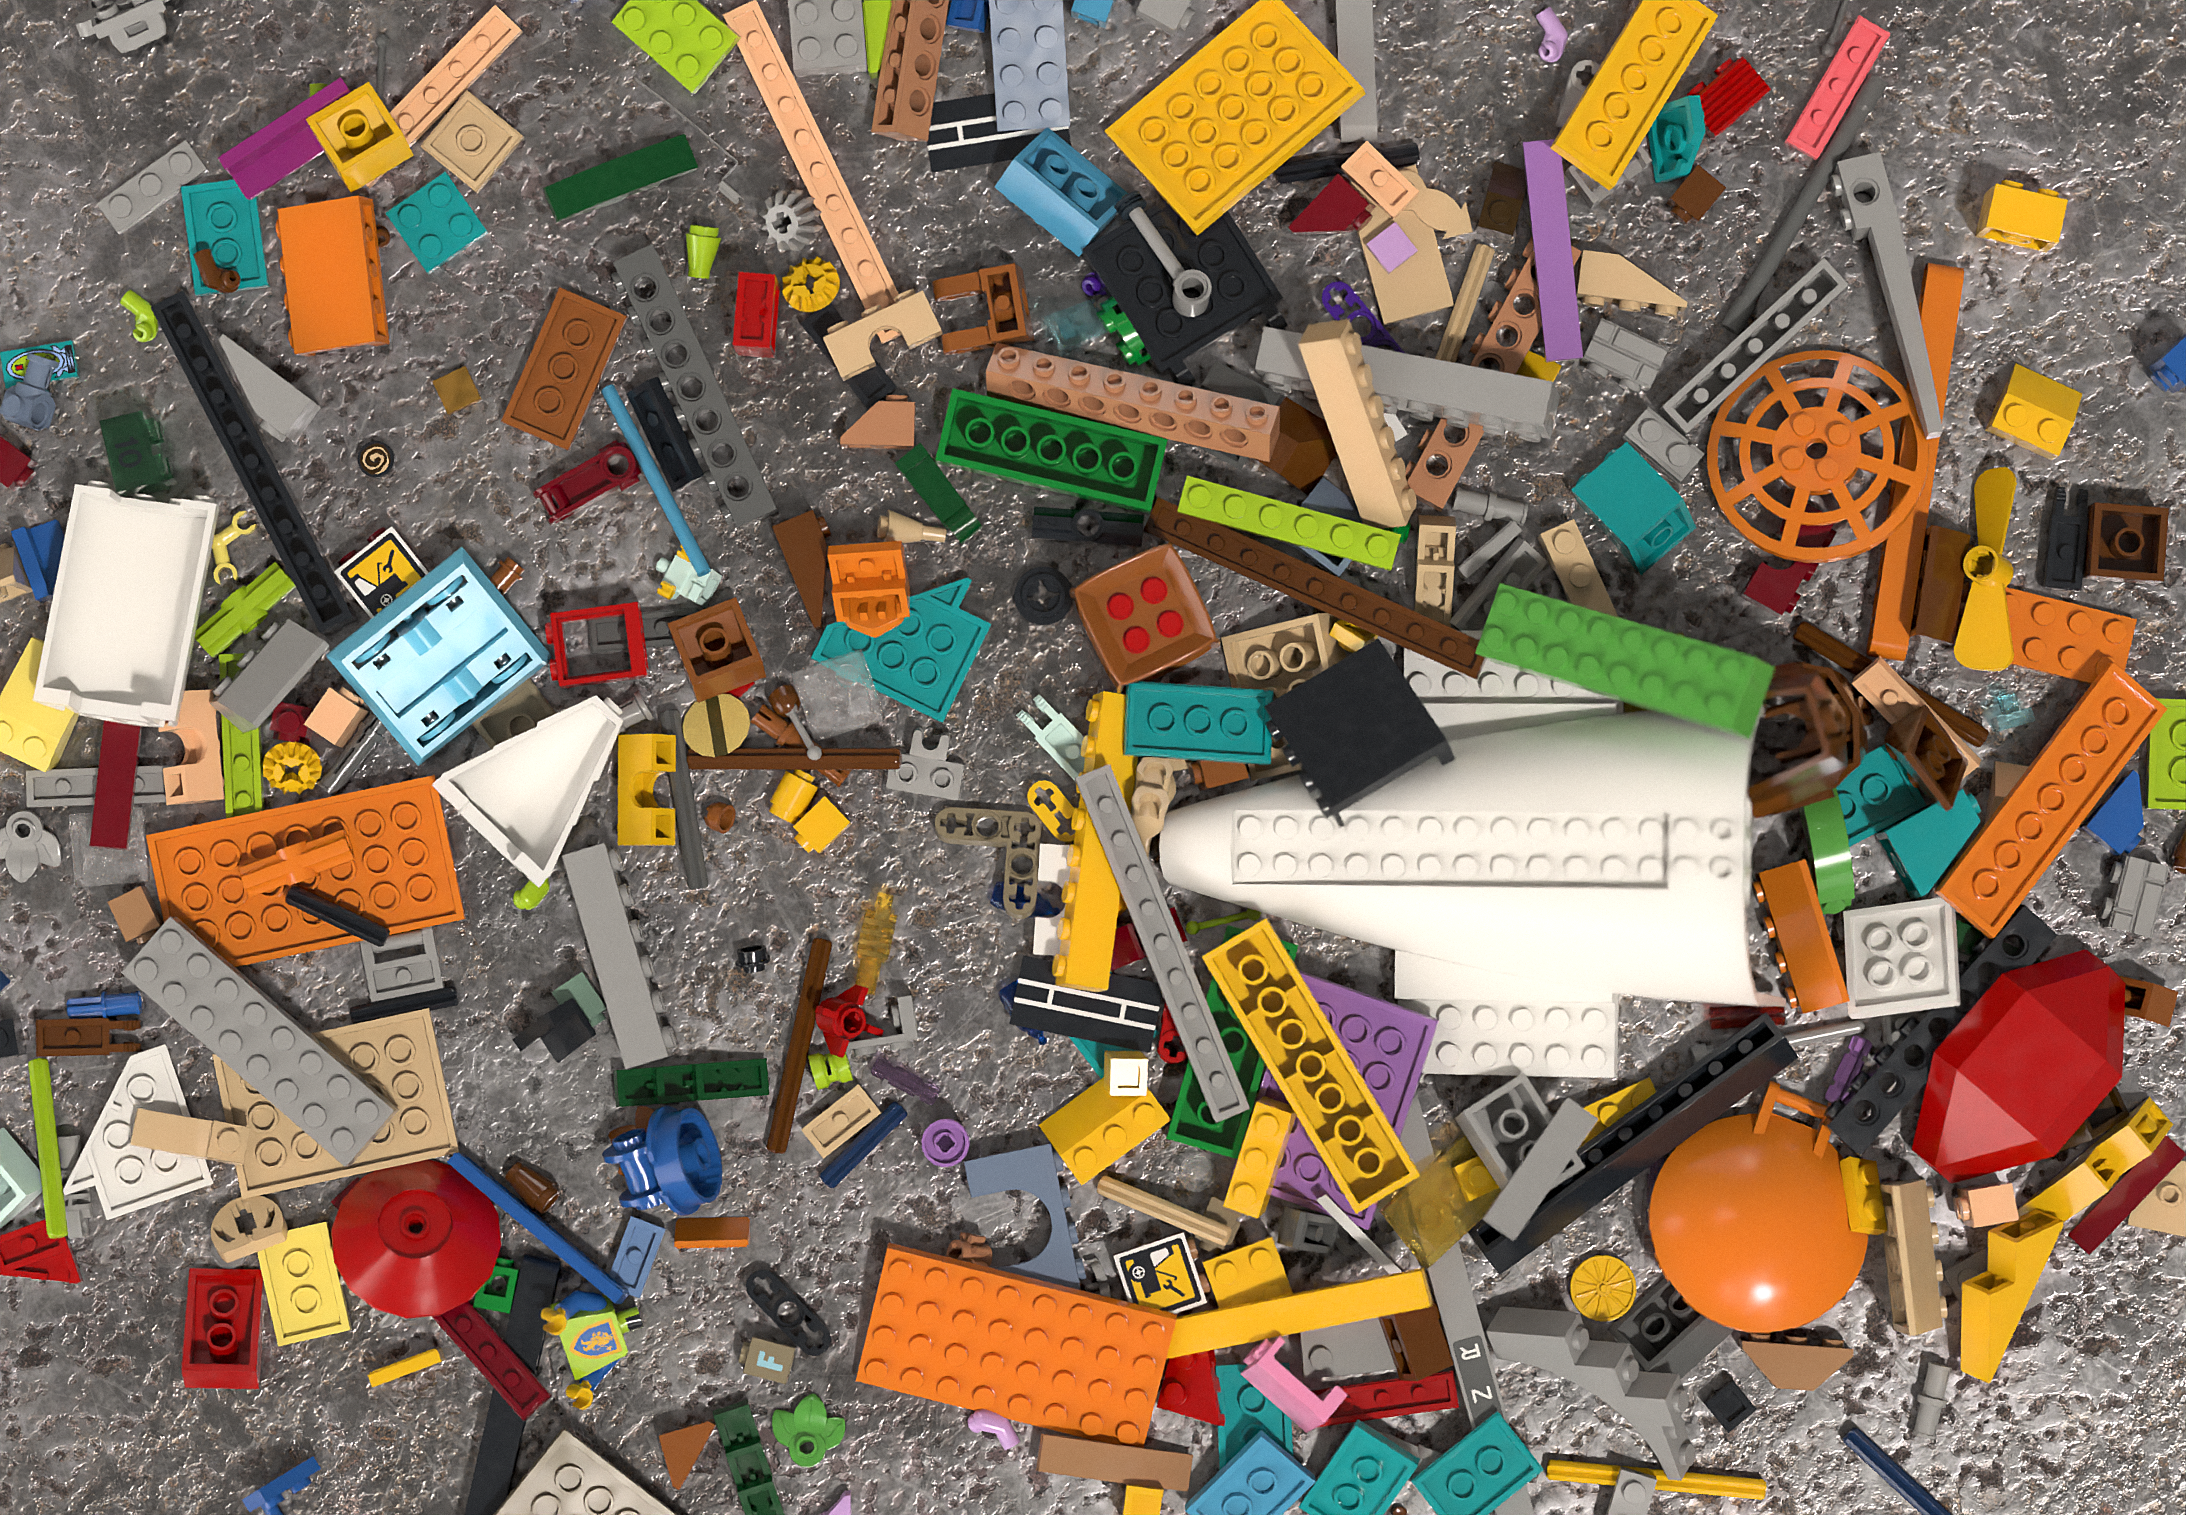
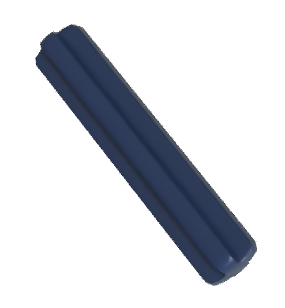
(863, 1145)

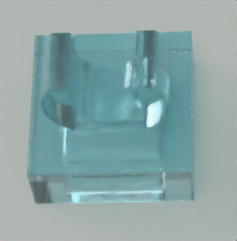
(2011, 714)

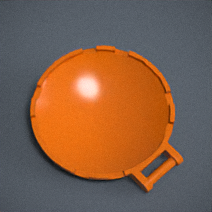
(1757, 1219)

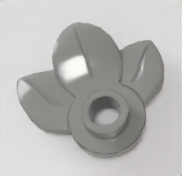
(27, 851)

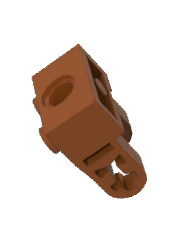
(1006, 302)

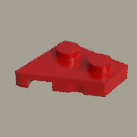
(36, 1256)
(1192, 1387)

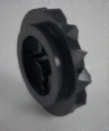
(1028, 586)

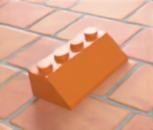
(1800, 936)

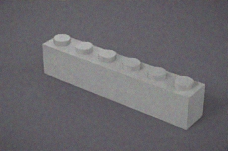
(1753, 347)

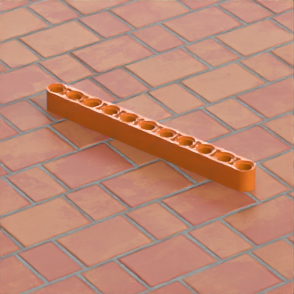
(1903, 549)

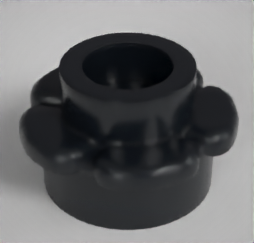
(752, 958)

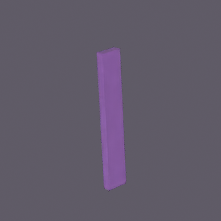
(1552, 251)

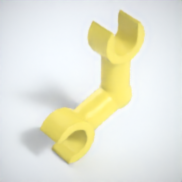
(220, 544)

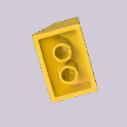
(1101, 1128)

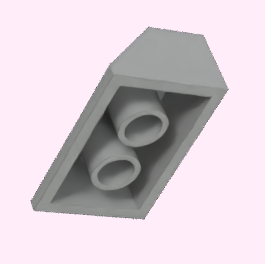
(267, 674)

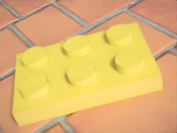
(304, 1286)

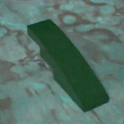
(620, 178)
(691, 1082)
(748, 1460)

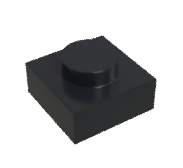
(1730, 1406)

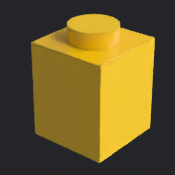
(820, 826)

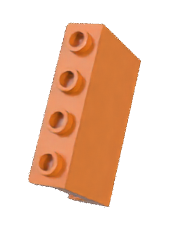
(332, 275)

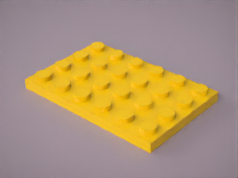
(1234, 113)

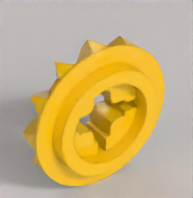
(824, 288)
(292, 755)

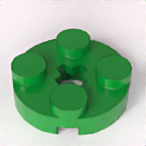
(1117, 322)

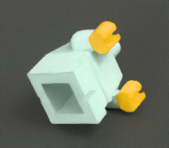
(683, 580)

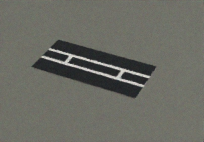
(967, 135)
(1116, 1017)

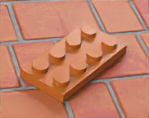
(2066, 637)

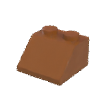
(717, 650)

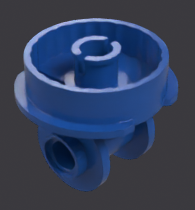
(669, 1162)

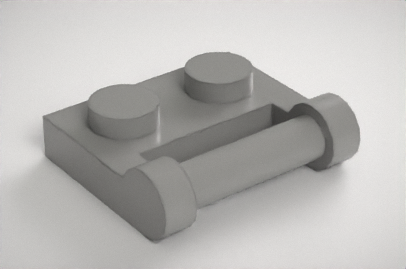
(407, 974)

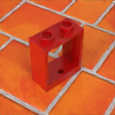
(756, 314)
(636, 642)

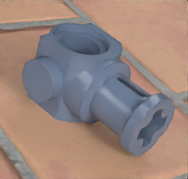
(30, 401)

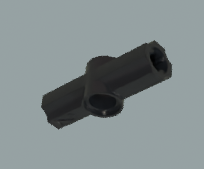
(1062, 526)

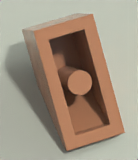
(884, 426)

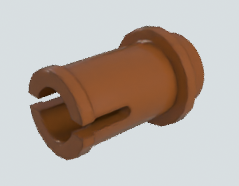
(506, 575)

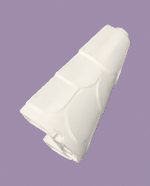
(535, 784)

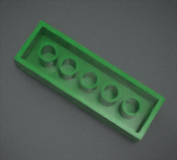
(1051, 451)
(1191, 1116)

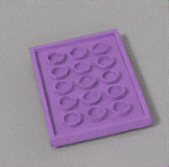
(1390, 1053)

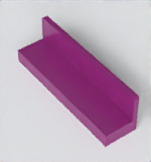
(280, 145)

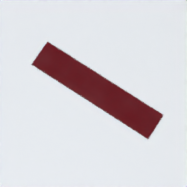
(2127, 1195)

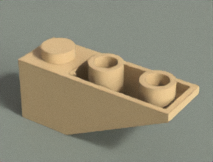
(1616, 280)

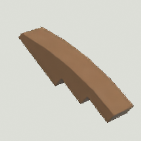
(1114, 1462)

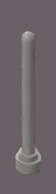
(1797, 1038)

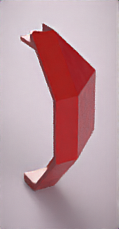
(2023, 1068)

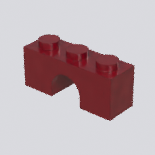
(1776, 589)

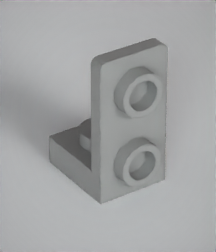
(904, 1017)

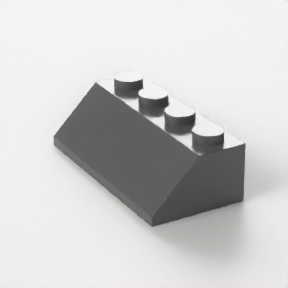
(1667, 1332)

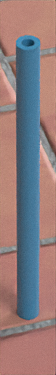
(656, 480)

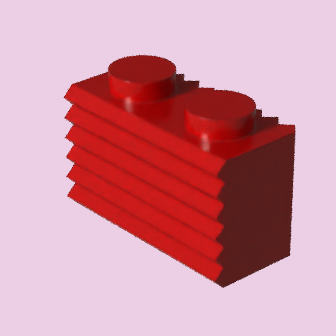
(1729, 95)

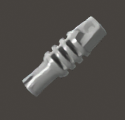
(78, 1204)

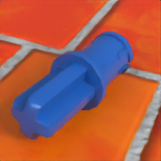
(104, 1005)

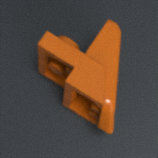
(870, 586)

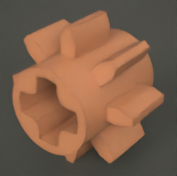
(970, 1249)

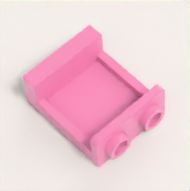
(1287, 1391)

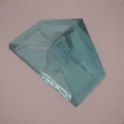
(1074, 327)

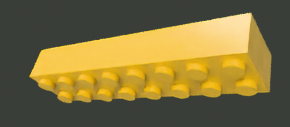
(1311, 1065)

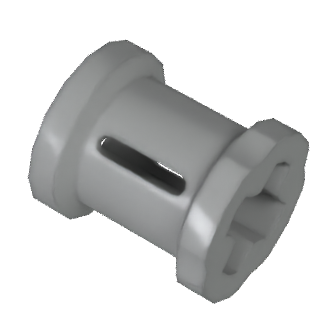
(634, 711)

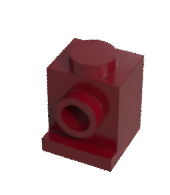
(289, 723)

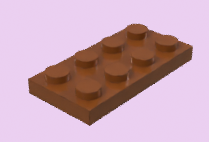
(564, 369)

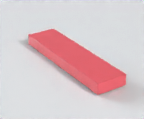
(1837, 87)

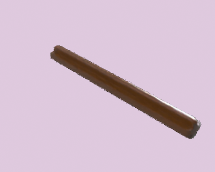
(1855, 663)
(798, 759)
(799, 1046)

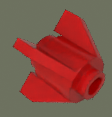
(843, 1019)

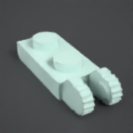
(1058, 738)

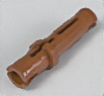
(789, 737)

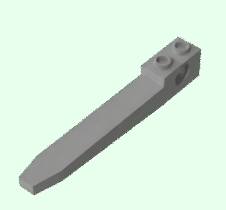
(1882, 227)

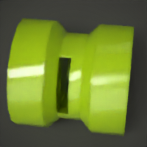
(839, 1068)

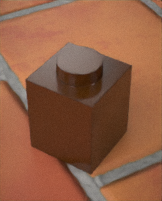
(1695, 196)

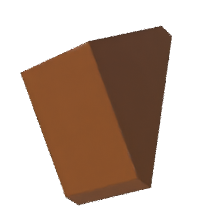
(683, 1447)

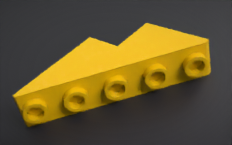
(2102, 1163)
(1999, 1296)

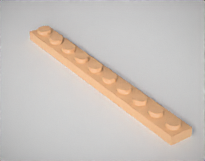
(813, 159)

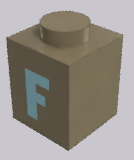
(767, 1359)

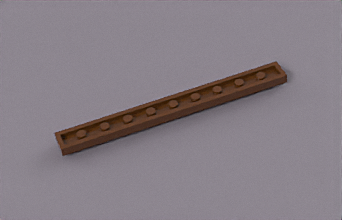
(1317, 588)

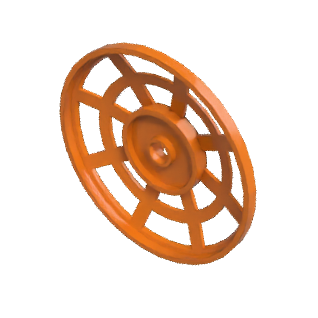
(1820, 475)

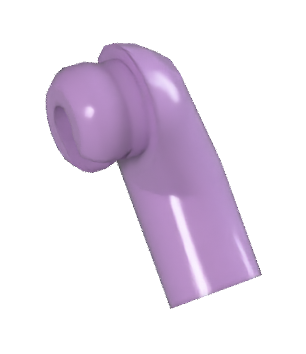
(1554, 38)
(993, 1423)

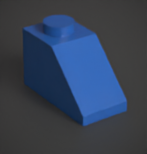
(2118, 816)

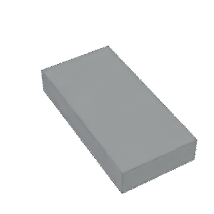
(1488, 550)

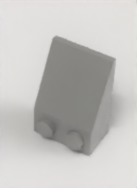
(276, 401)
(1345, 1350)

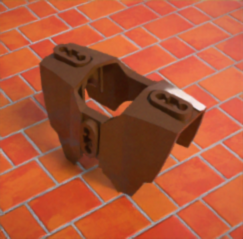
(1832, 723)

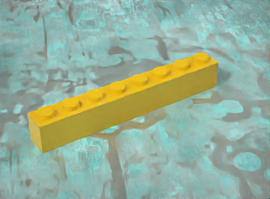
(1092, 890)

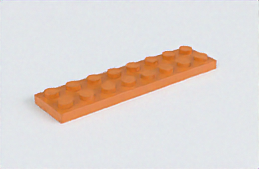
(2050, 800)

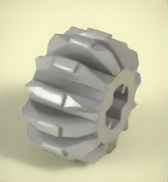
(788, 233)

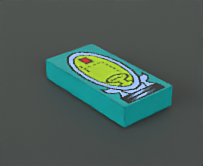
(16, 362)

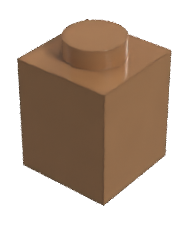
(136, 915)

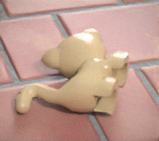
(1152, 795)

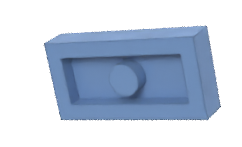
(637, 1255)

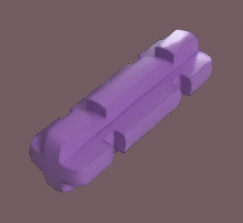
(1848, 1068)

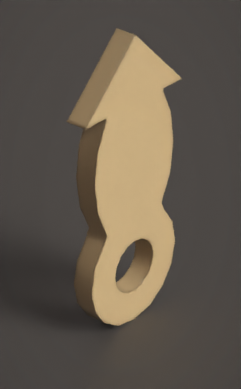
(1438, 209)

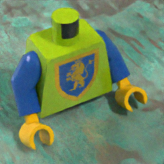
(590, 1338)

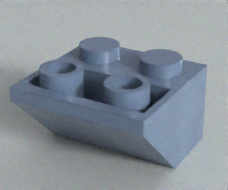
(1331, 501)

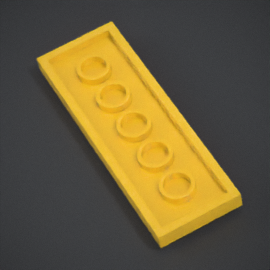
(1632, 86)

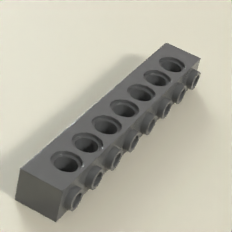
(647, 266)

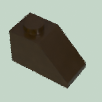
(1502, 202)

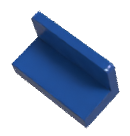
(41, 555)

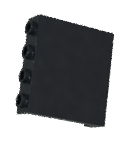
(1355, 729)

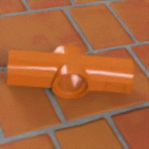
(297, 863)

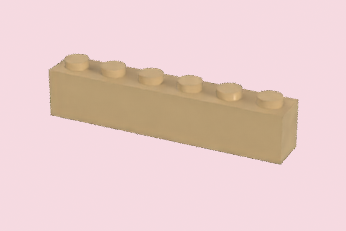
(1357, 424)

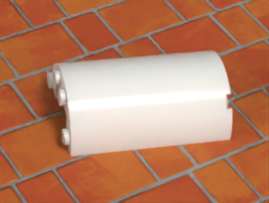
(126, 606)

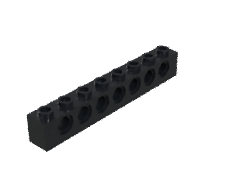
(1857, 1134)

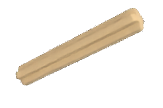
(1465, 303)
(1164, 1210)

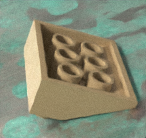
(1280, 660)
(1910, 1257)

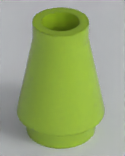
(702, 247)

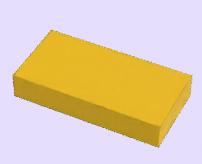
(406, 1366)

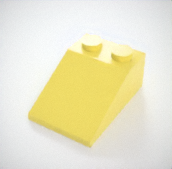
(27, 728)

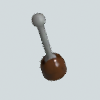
(786, 704)

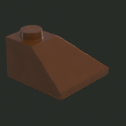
(1301, 450)

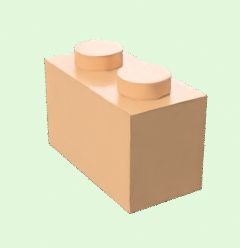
(337, 716)
(1986, 1204)

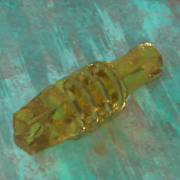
(875, 941)

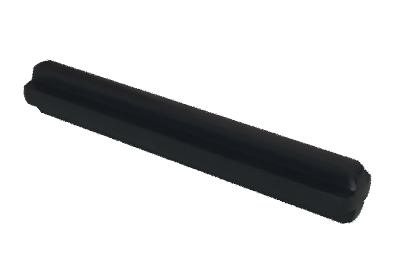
(1331, 165)

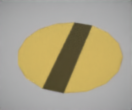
(716, 725)

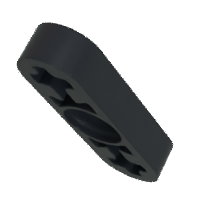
(763, 1298)

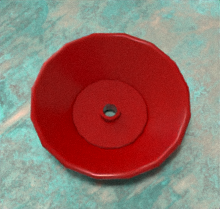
(422, 1270)

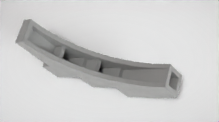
(1606, 1369)

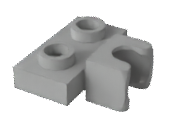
(927, 769)

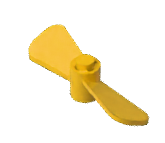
(1985, 629)

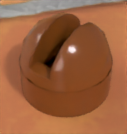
(720, 817)

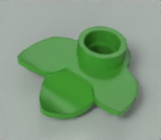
(808, 1425)

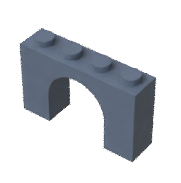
(1034, 1171)

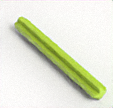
(48, 1148)

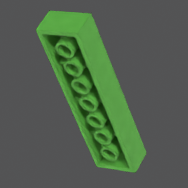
(1625, 661)

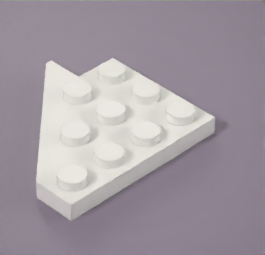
(131, 1175)

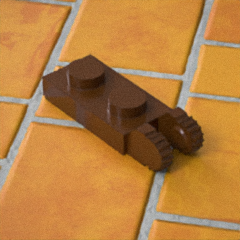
(82, 1037)

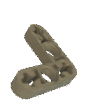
(1003, 838)

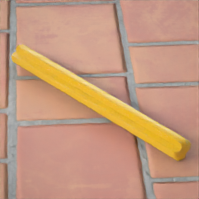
(1691, 1482)

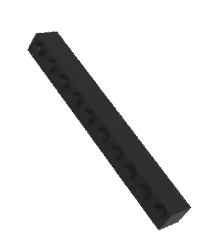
(254, 463)
(1647, 1135)

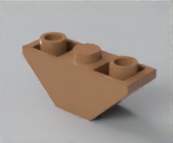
(1795, 1362)

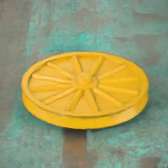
(1603, 1288)

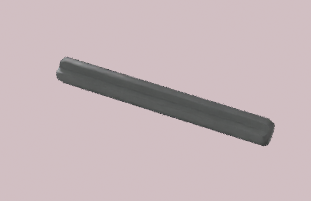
(685, 805)

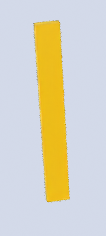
(1300, 1312)

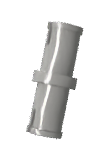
(1489, 506)
(1931, 1400)

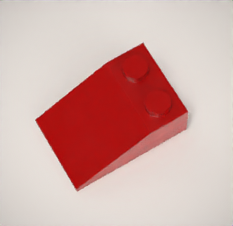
(223, 1329)

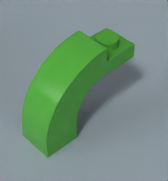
(1829, 854)

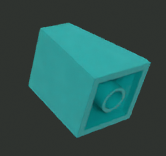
(1634, 507)
(1928, 841)

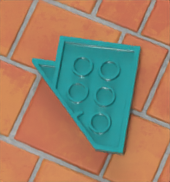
(921, 658)

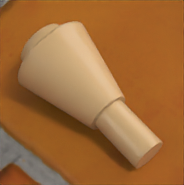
(902, 528)

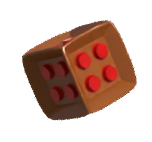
(1145, 616)

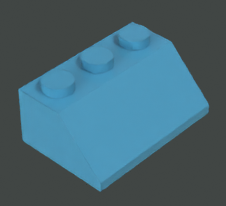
(1061, 191)

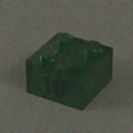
(136, 454)

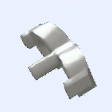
(1102, 1281)

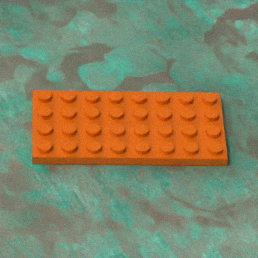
(398, 876)
(1015, 1347)

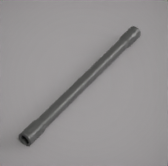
(1861, 107)

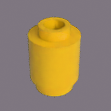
(793, 795)

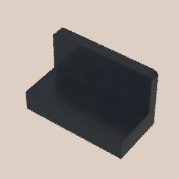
(560, 1029)

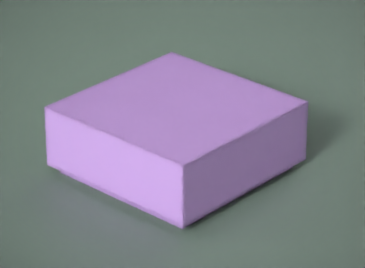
(1391, 247)

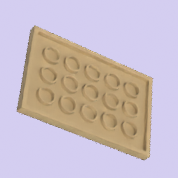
(397, 1059)

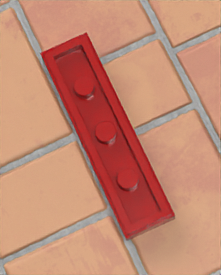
(1394, 1398)

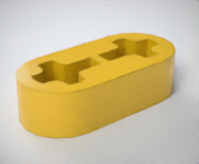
(1046, 815)

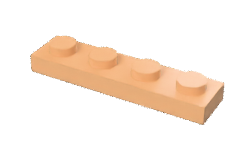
(1897, 699)

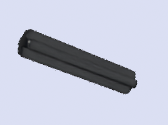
(337, 916)
(431, 999)

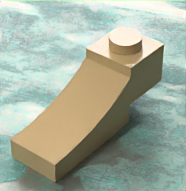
(1435, 567)
(190, 1136)

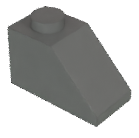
(1307, 1230)

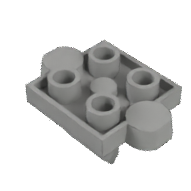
(124, 21)

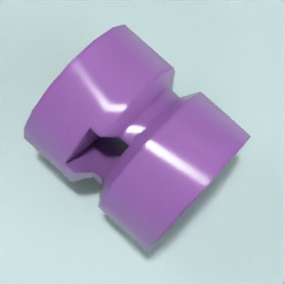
(945, 1142)

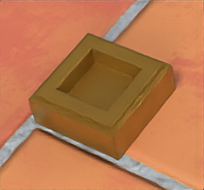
(457, 390)

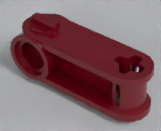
(588, 483)

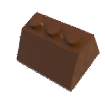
(1940, 586)

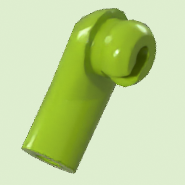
(530, 895)

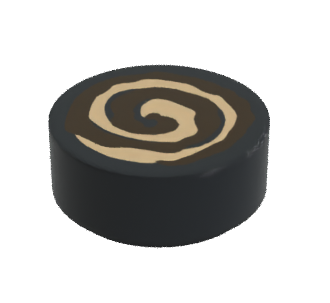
(376, 459)

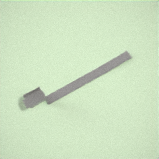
(723, 186)

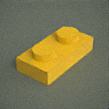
(1863, 1196)

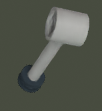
(1132, 207)

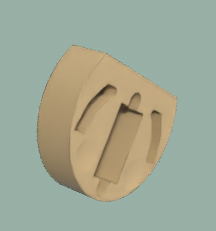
(263, 1237)

